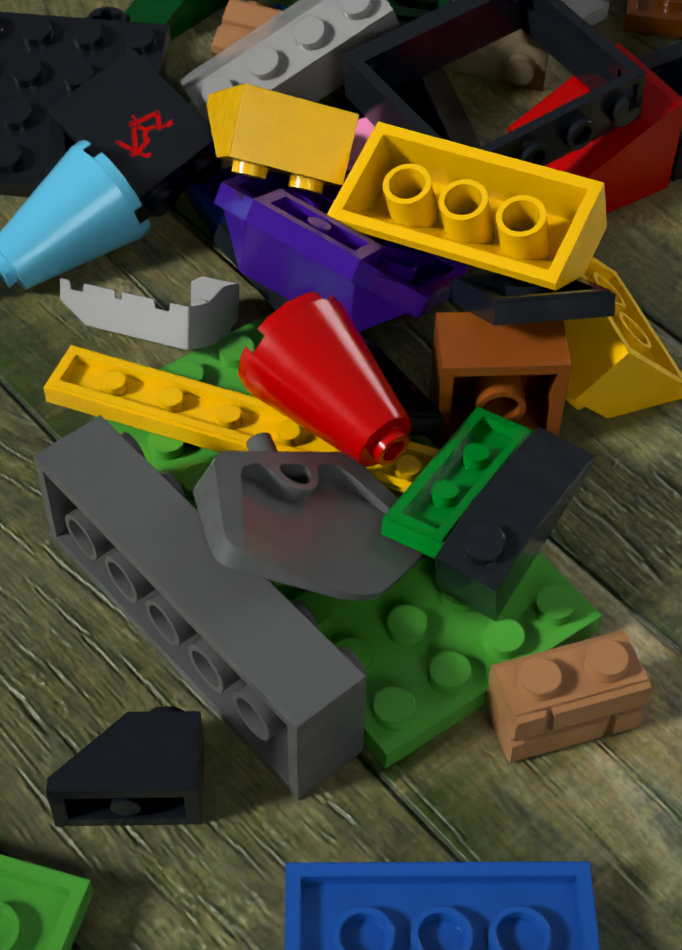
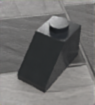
(135, 773)

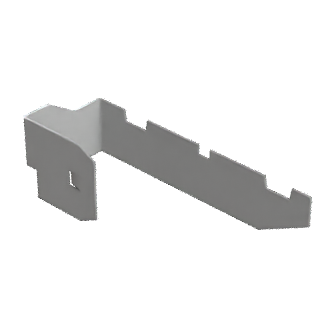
(138, 317)

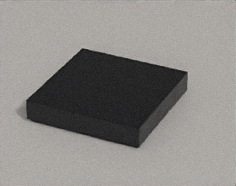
(514, 301)

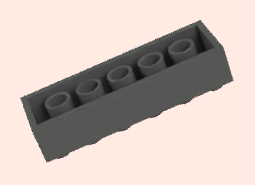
(222, 630)

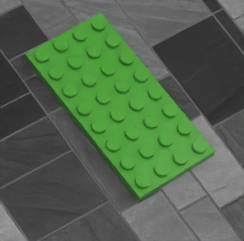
(418, 645)

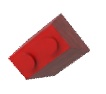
(632, 158)

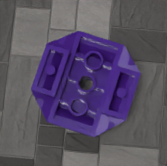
(298, 249)

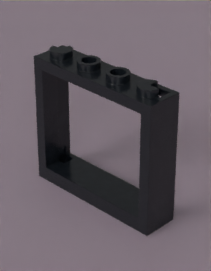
(473, 24)

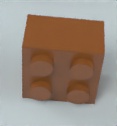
(500, 368)

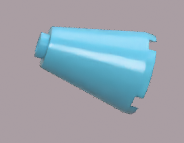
(70, 220)

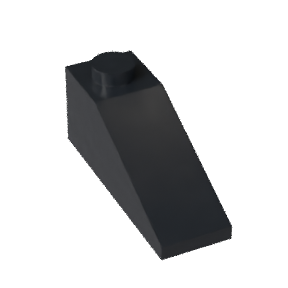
(510, 522)

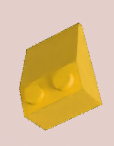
(281, 135)

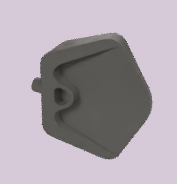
(301, 520)

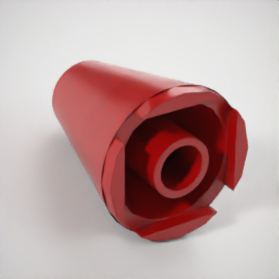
(326, 380)

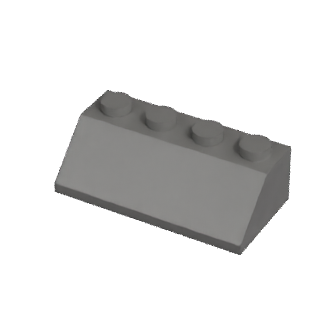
(294, 50)

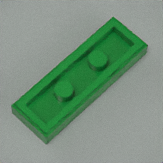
(452, 480)

